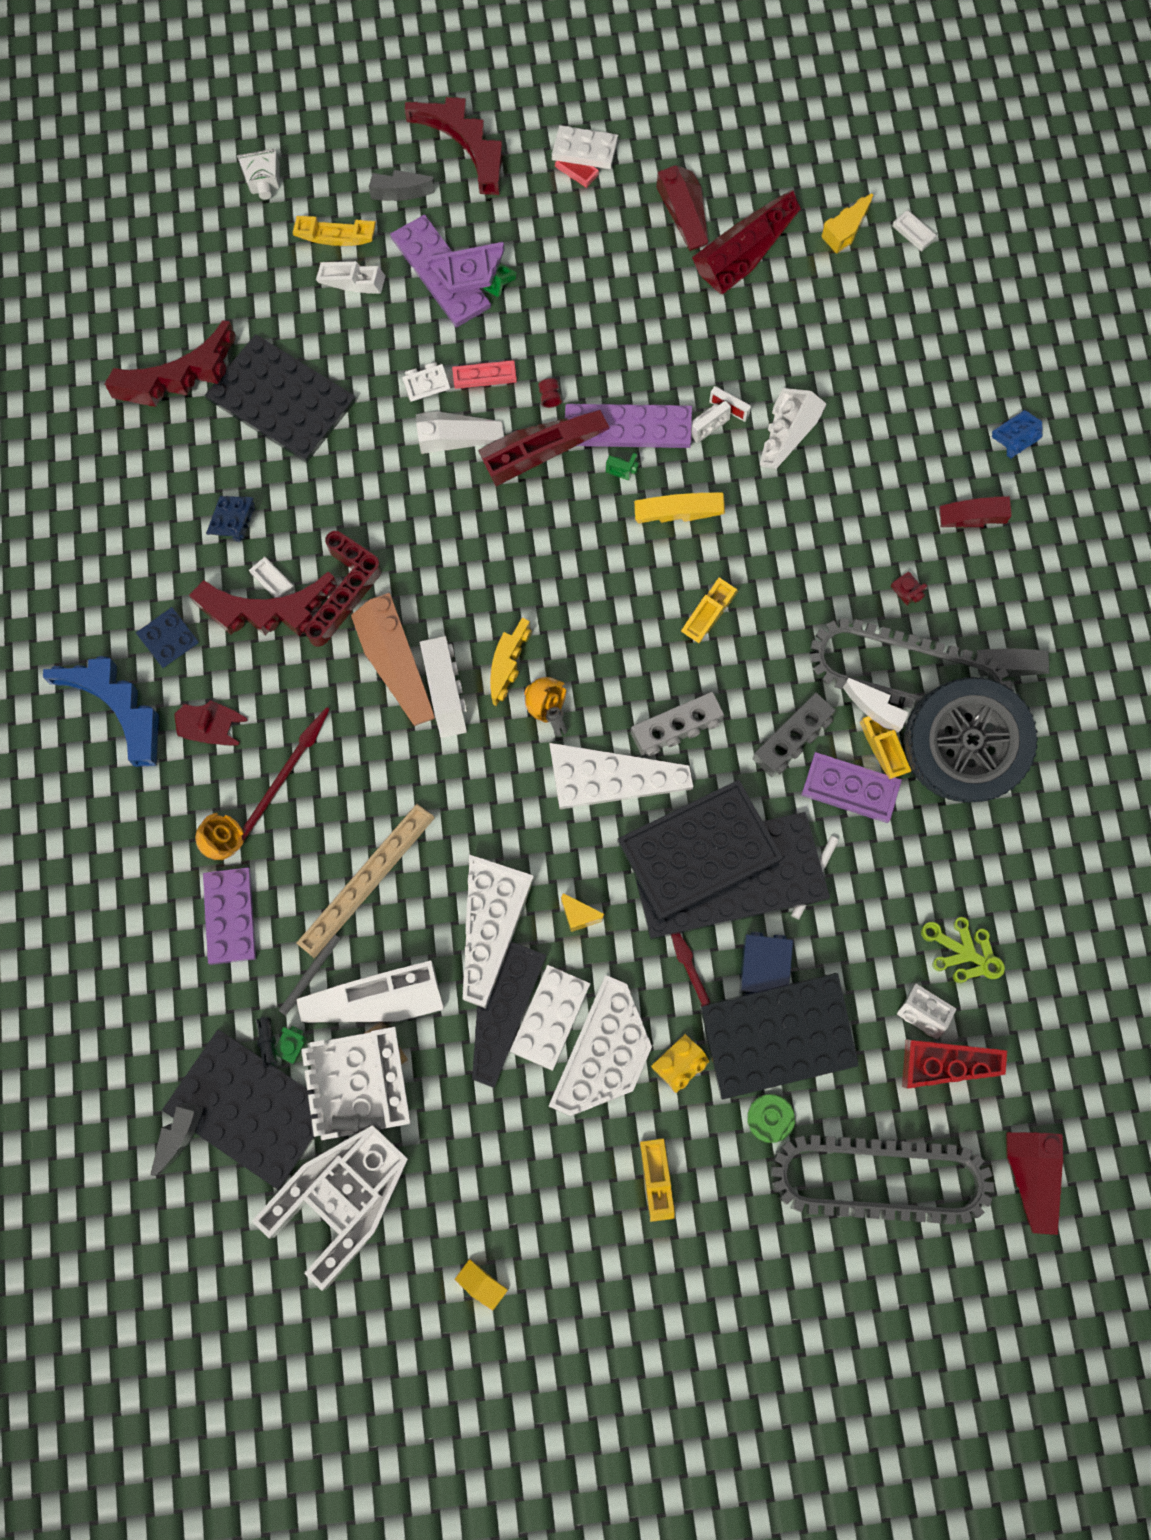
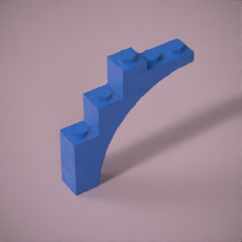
(100, 680)

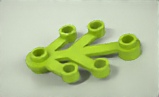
(965, 952)

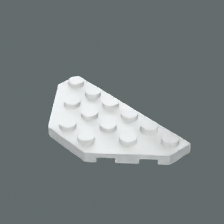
(606, 1054)

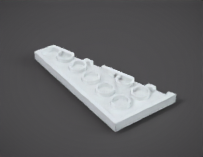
(602, 777)
(492, 915)

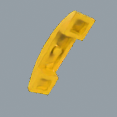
(334, 233)

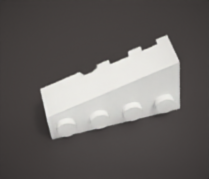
(443, 687)

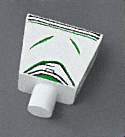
(261, 171)

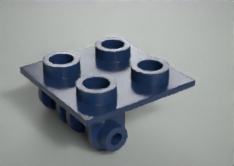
(231, 517)
(167, 637)

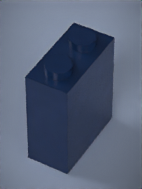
(765, 962)

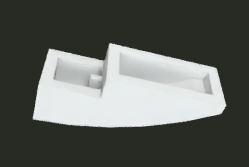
(351, 277)
(875, 705)

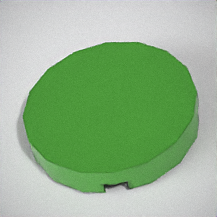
(770, 1118)

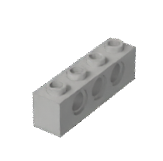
(704, 705)

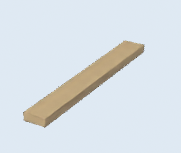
(365, 880)

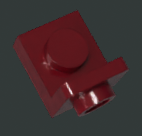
(909, 589)

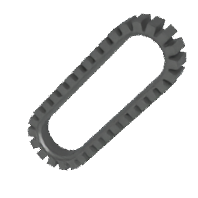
(896, 640)
(903, 1150)

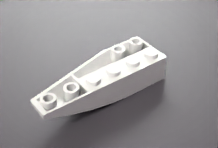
(377, 998)

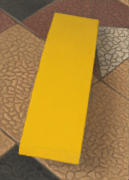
(679, 506)

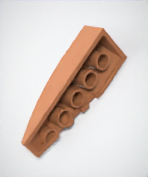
(391, 656)

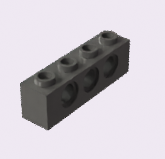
(814, 708)

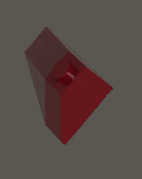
(685, 204)

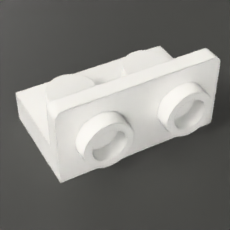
(425, 382)
(710, 421)
(926, 1011)

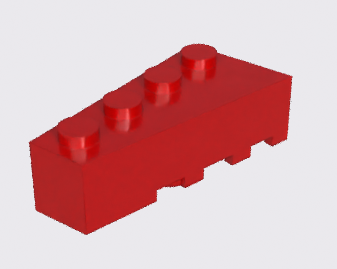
(944, 1063)

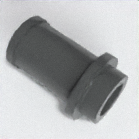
(555, 717)

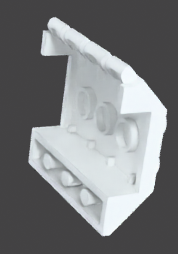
(356, 1077)

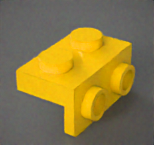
(681, 1063)

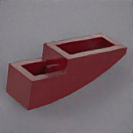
(976, 512)

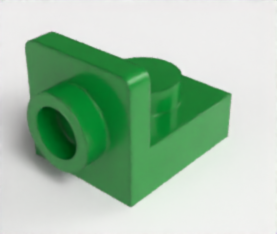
(503, 276)
(619, 467)
(290, 1044)

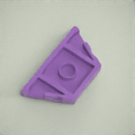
(468, 267)

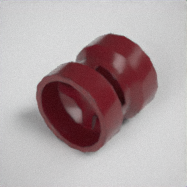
(549, 390)

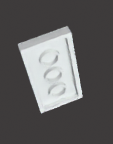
(550, 1018)

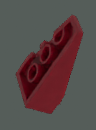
(1038, 1176)

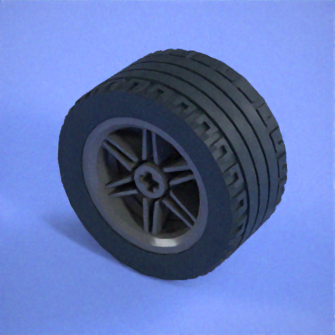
(987, 702)

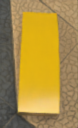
(709, 610)
(886, 748)
(657, 1180)

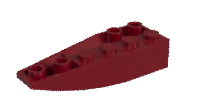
(744, 245)
(538, 444)

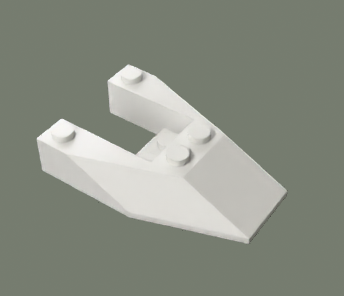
(347, 1190)

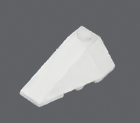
(794, 417)
(451, 431)

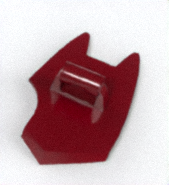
(207, 723)

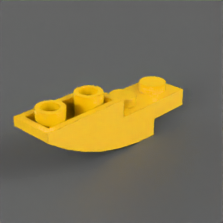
(503, 667)

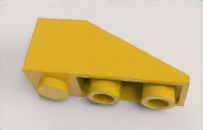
(843, 229)

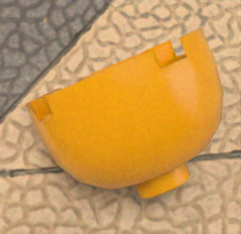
(543, 695)
(219, 837)

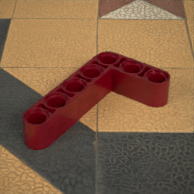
(345, 589)

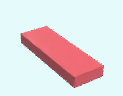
(484, 374)

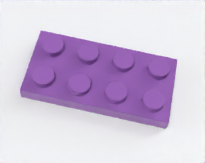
(851, 787)
(229, 916)

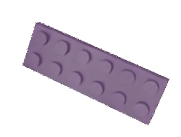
(422, 240)
(639, 425)

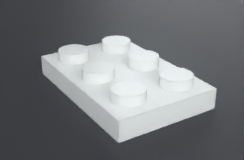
(584, 147)

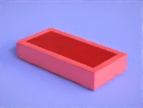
(581, 173)

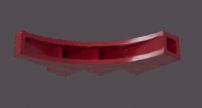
(469, 133)
(177, 376)
(263, 614)

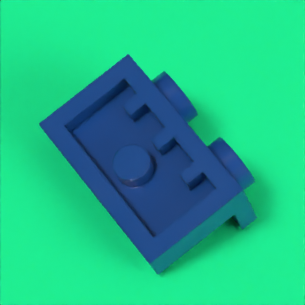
(1019, 433)

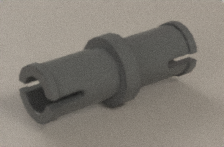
(355, 1123)

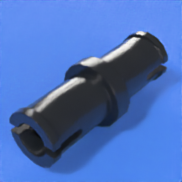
(266, 1042)

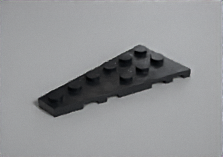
(501, 1018)

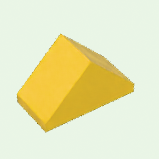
(579, 914)
(480, 1285)

